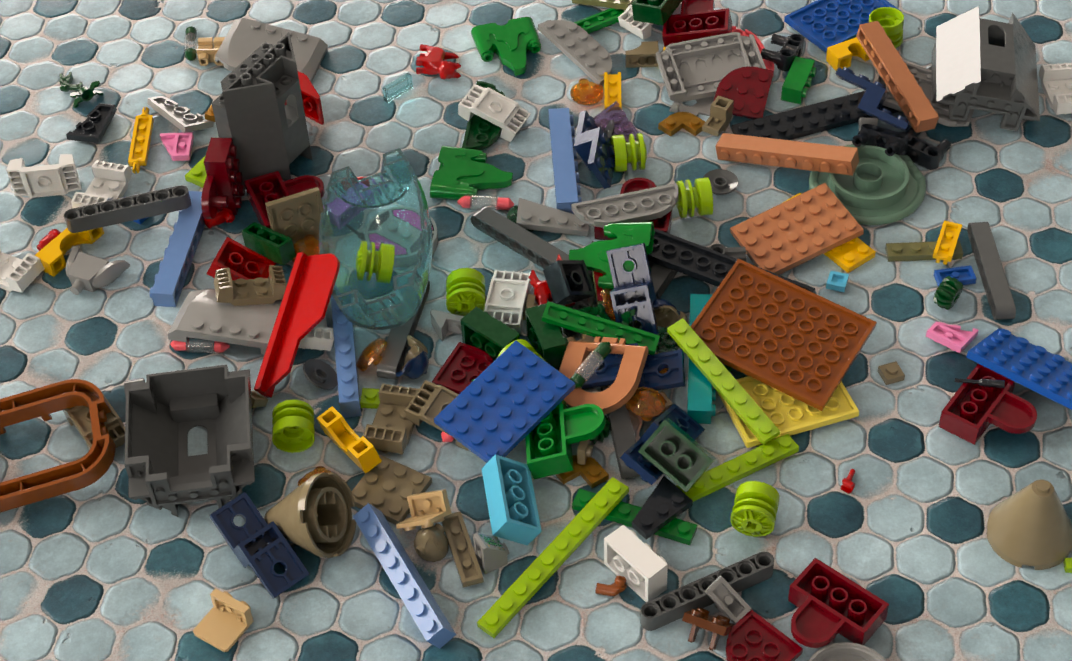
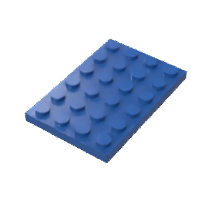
(832, 21)
(1026, 365)
(504, 403)

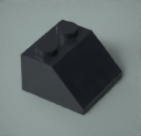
(569, 281)

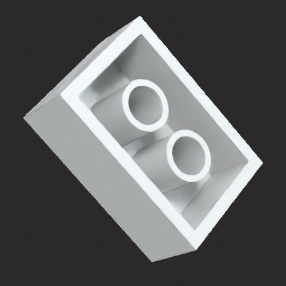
(637, 562)

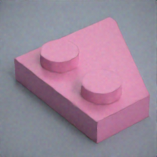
(178, 145)
(951, 336)

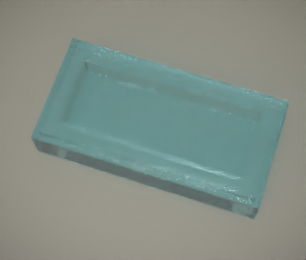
(397, 87)

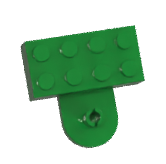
(552, 439)

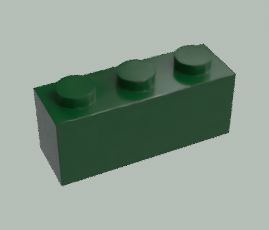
(269, 243)

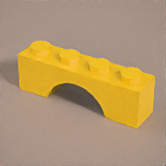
(53, 253)
(356, 448)

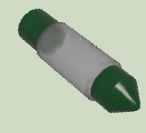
(190, 43)
(591, 364)

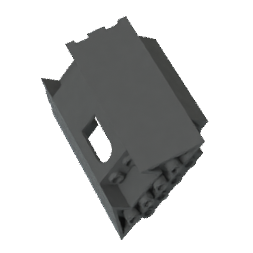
(985, 69)
(256, 115)
(158, 429)

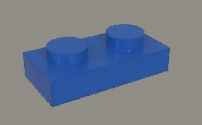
(964, 274)

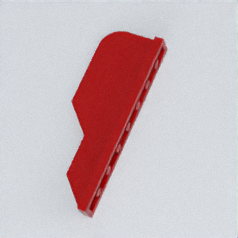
(300, 311)

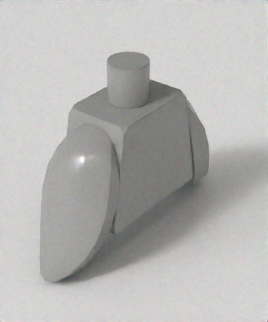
(91, 272)

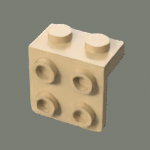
(426, 509)
(224, 622)

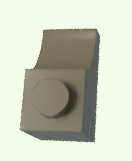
(642, 56)

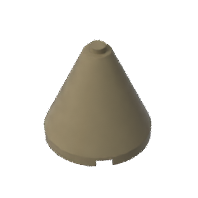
(317, 515)
(1031, 527)

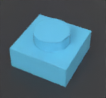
(837, 281)

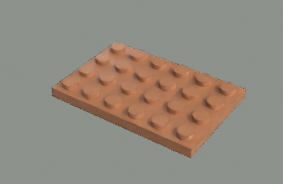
(797, 230)

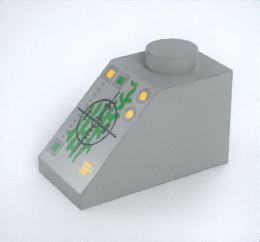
(490, 552)

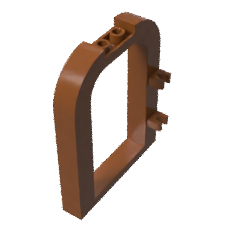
(67, 476)

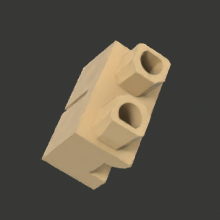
(207, 50)

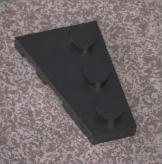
(95, 125)
(661, 508)

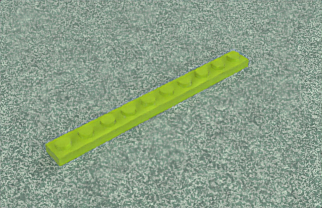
(552, 557)

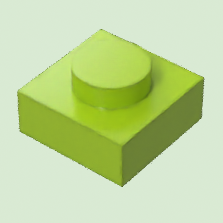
(370, 398)

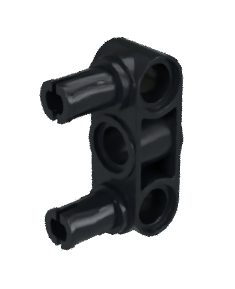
(791, 47)
(872, 135)
(924, 152)

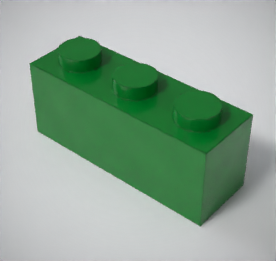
(798, 80)

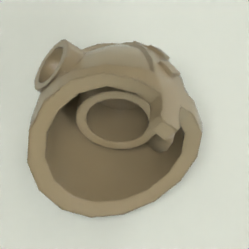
(431, 543)

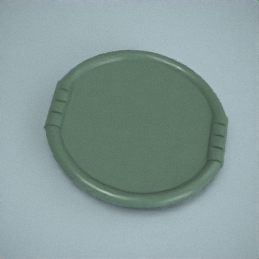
(881, 188)

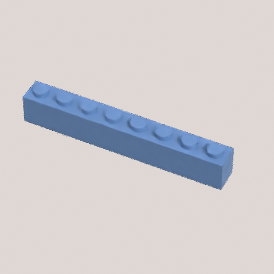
(563, 159)
(179, 254)
(346, 363)
(404, 576)

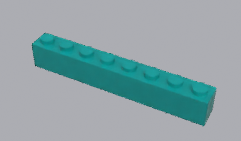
(699, 388)

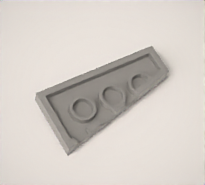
(179, 116)
(548, 219)

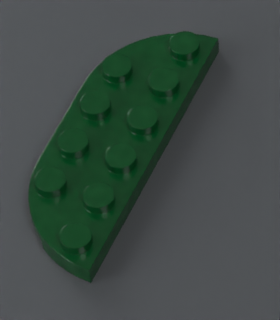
(480, 132)

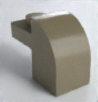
(720, 116)

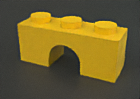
(841, 53)

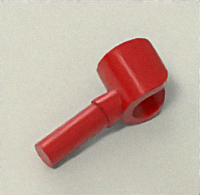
(848, 485)

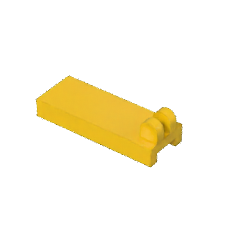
(612, 89)
(947, 242)

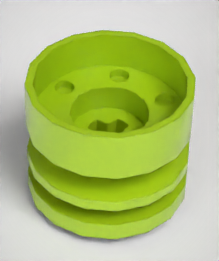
(892, 22)
(629, 152)
(695, 197)
(376, 262)
(465, 291)
(293, 426)
(755, 508)

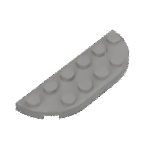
(578, 47)
(628, 207)

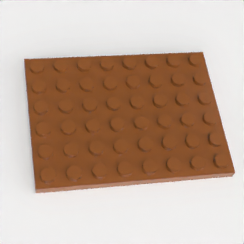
(782, 333)

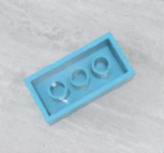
(511, 500)

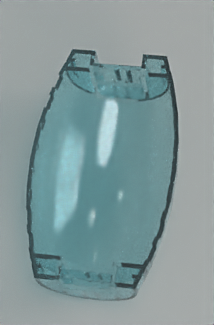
(378, 210)

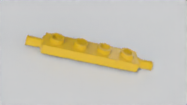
(141, 140)

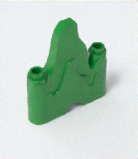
(508, 41)
(464, 173)
(623, 235)

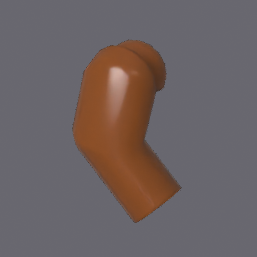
(613, 589)

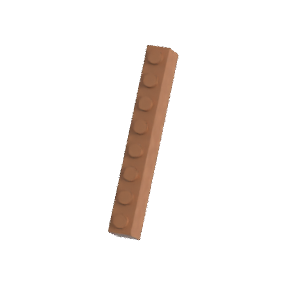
(897, 77)
(787, 154)

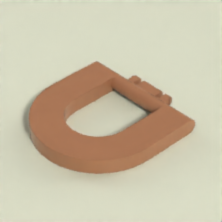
(626, 381)

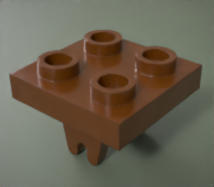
(701, 619)

